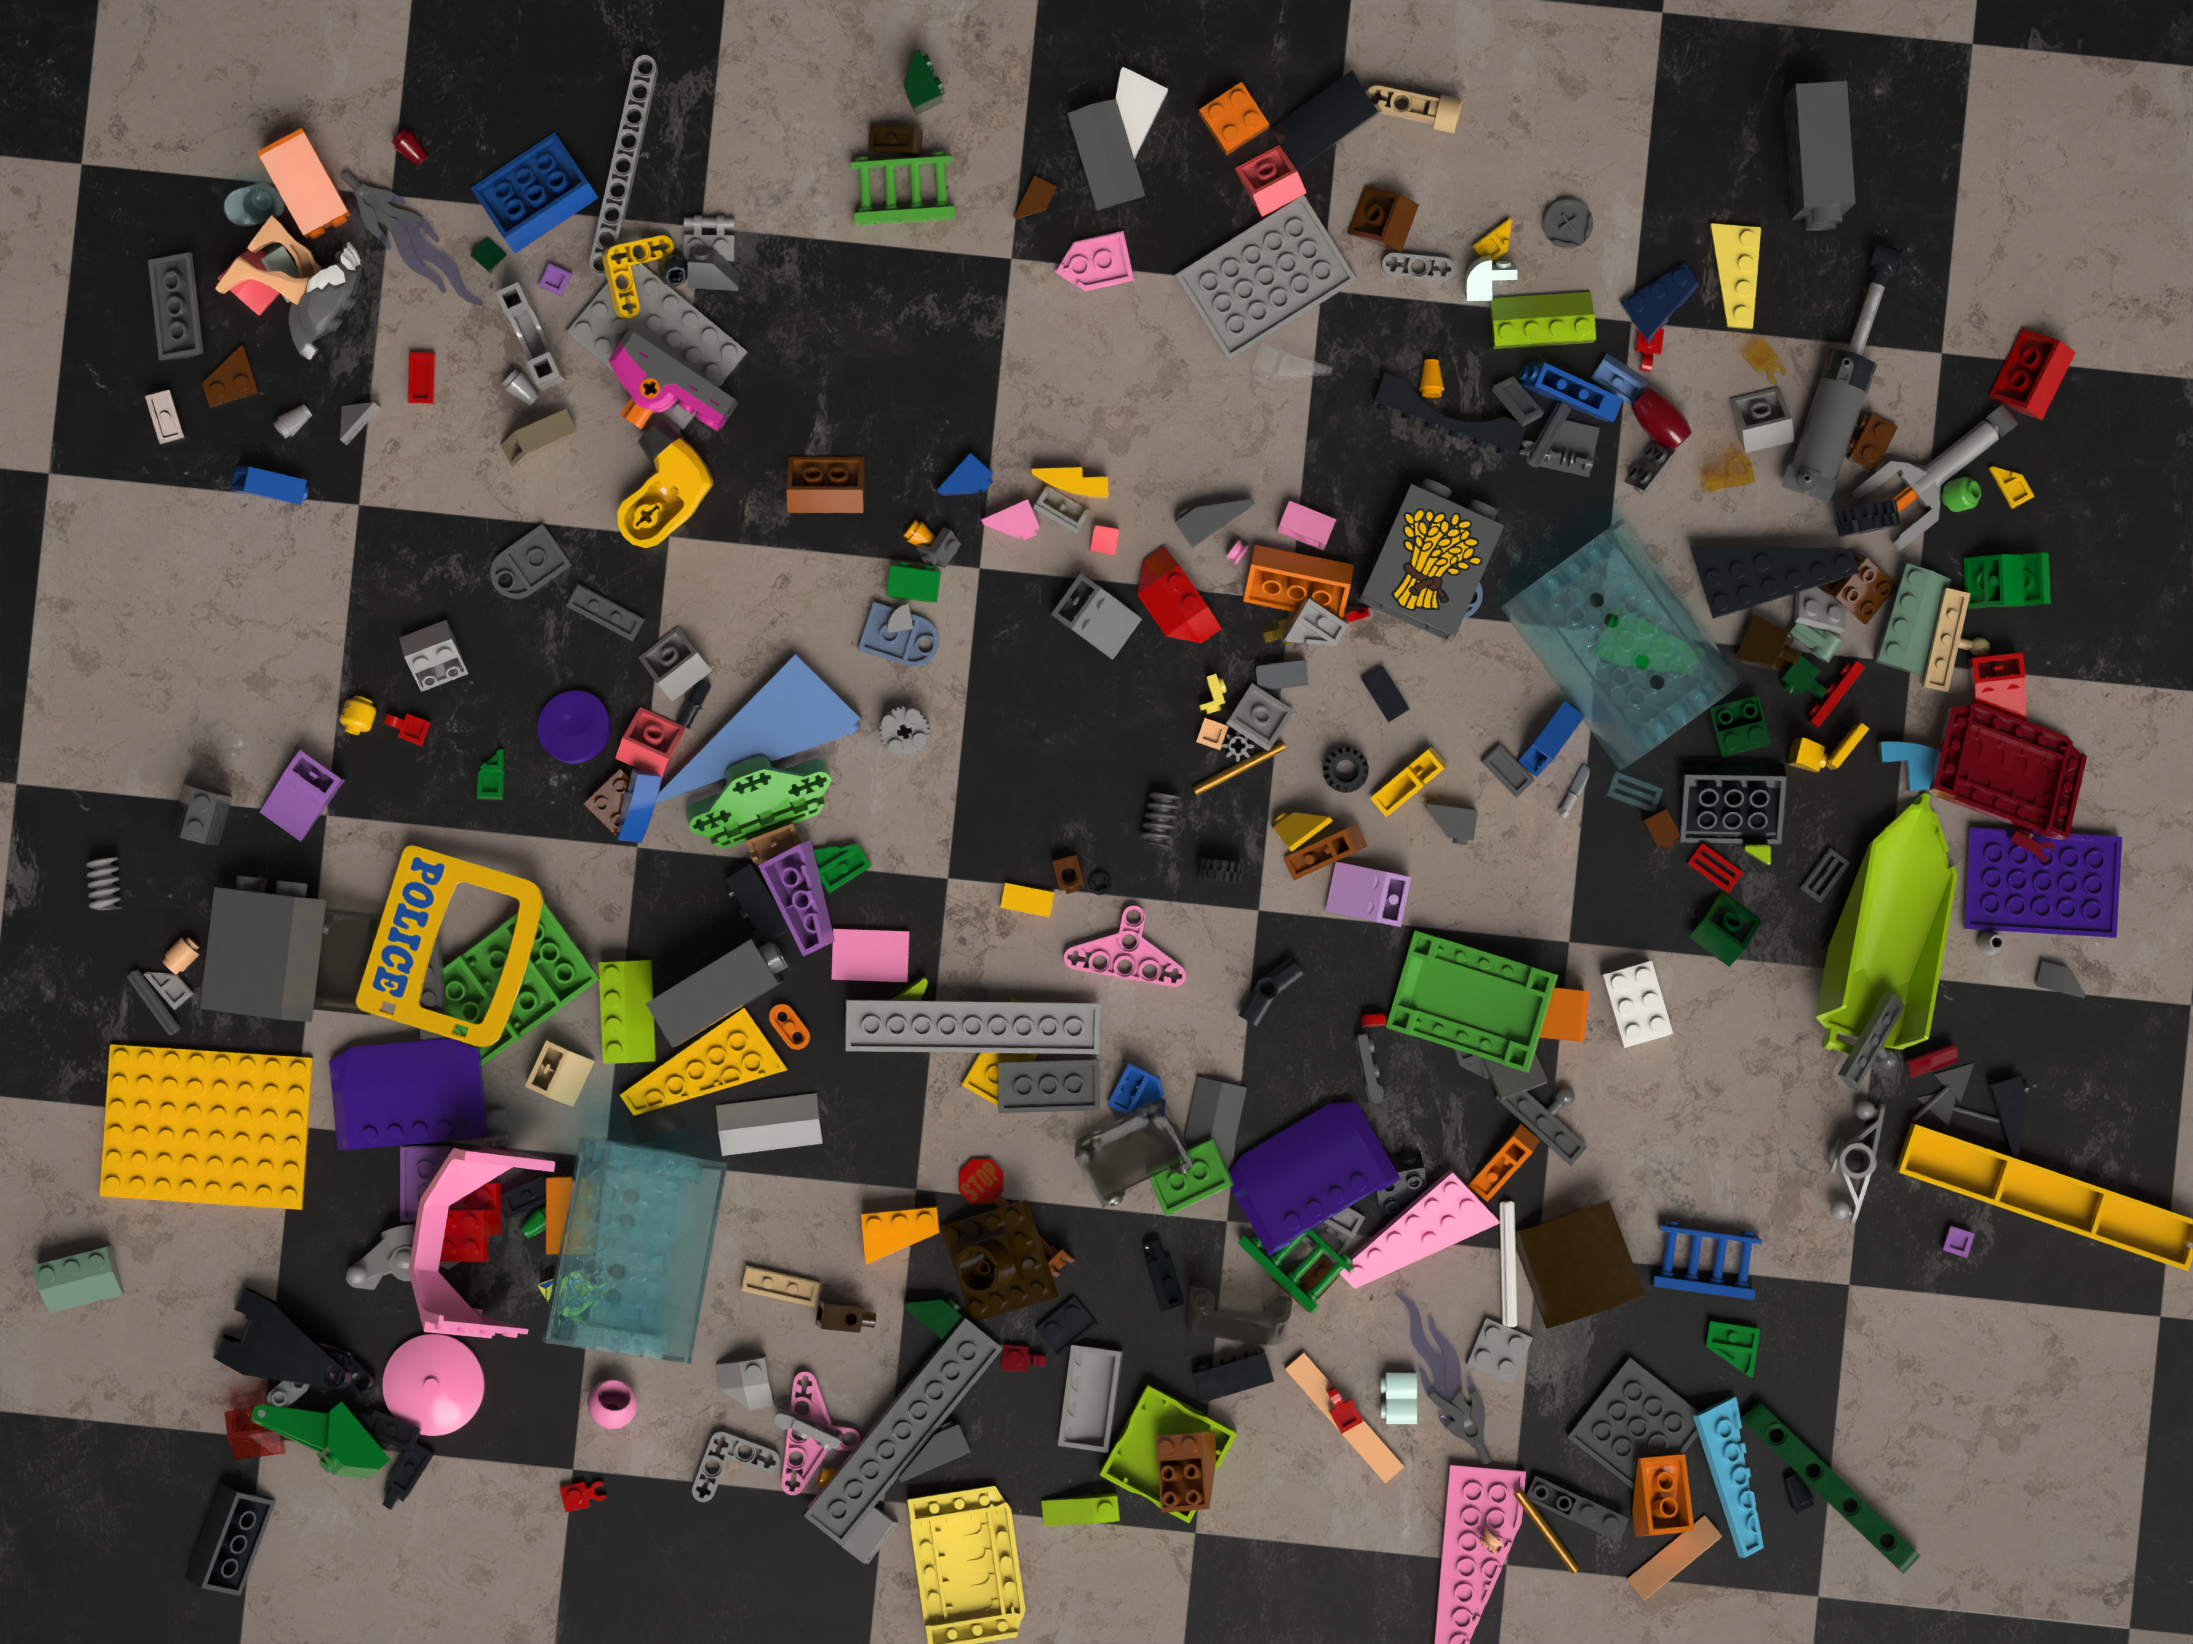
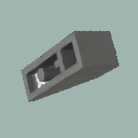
(1207, 520)
(941, 1448)

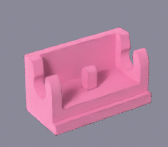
(1306, 525)

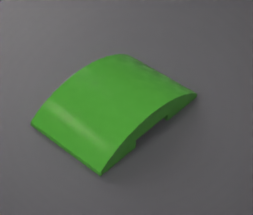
(552, 980)

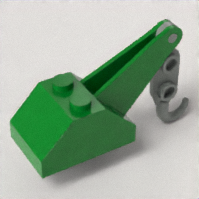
(335, 1436)

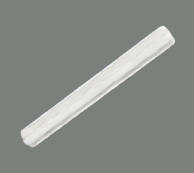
(1508, 1263)

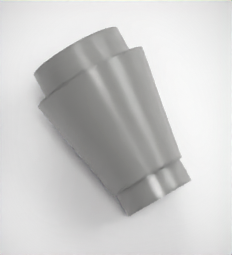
(520, 387)
(292, 421)
(1985, 943)

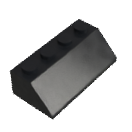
(229, 1539)

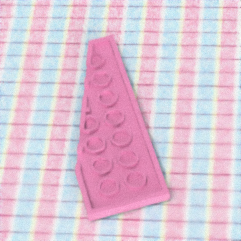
(1474, 1503)

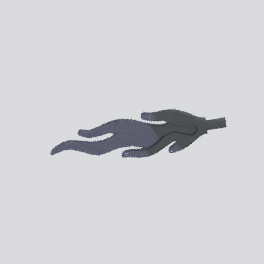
(404, 227)
(1448, 1386)

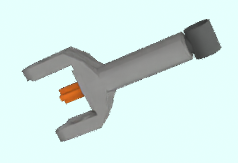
(1926, 481)

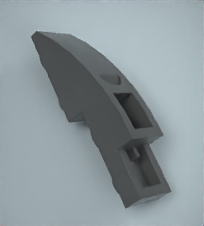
(1577, 1508)

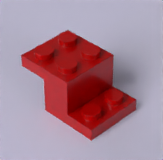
(470, 1224)

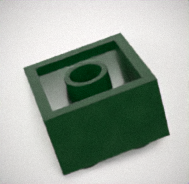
(1725, 929)

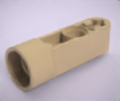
(1442, 111)

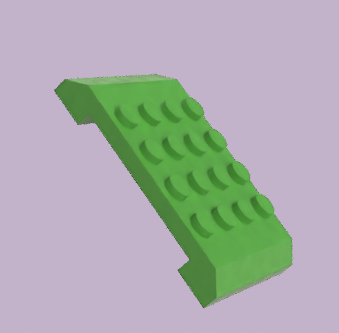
(1472, 1001)

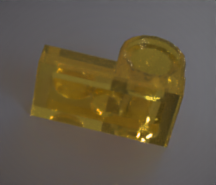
(1732, 480)

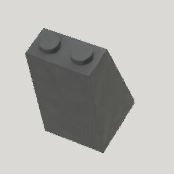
(200, 815)

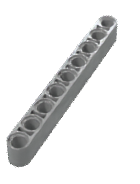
(624, 154)

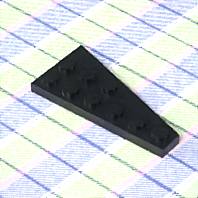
(1757, 575)

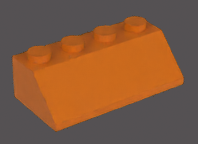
(1287, 578)

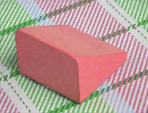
(1104, 540)

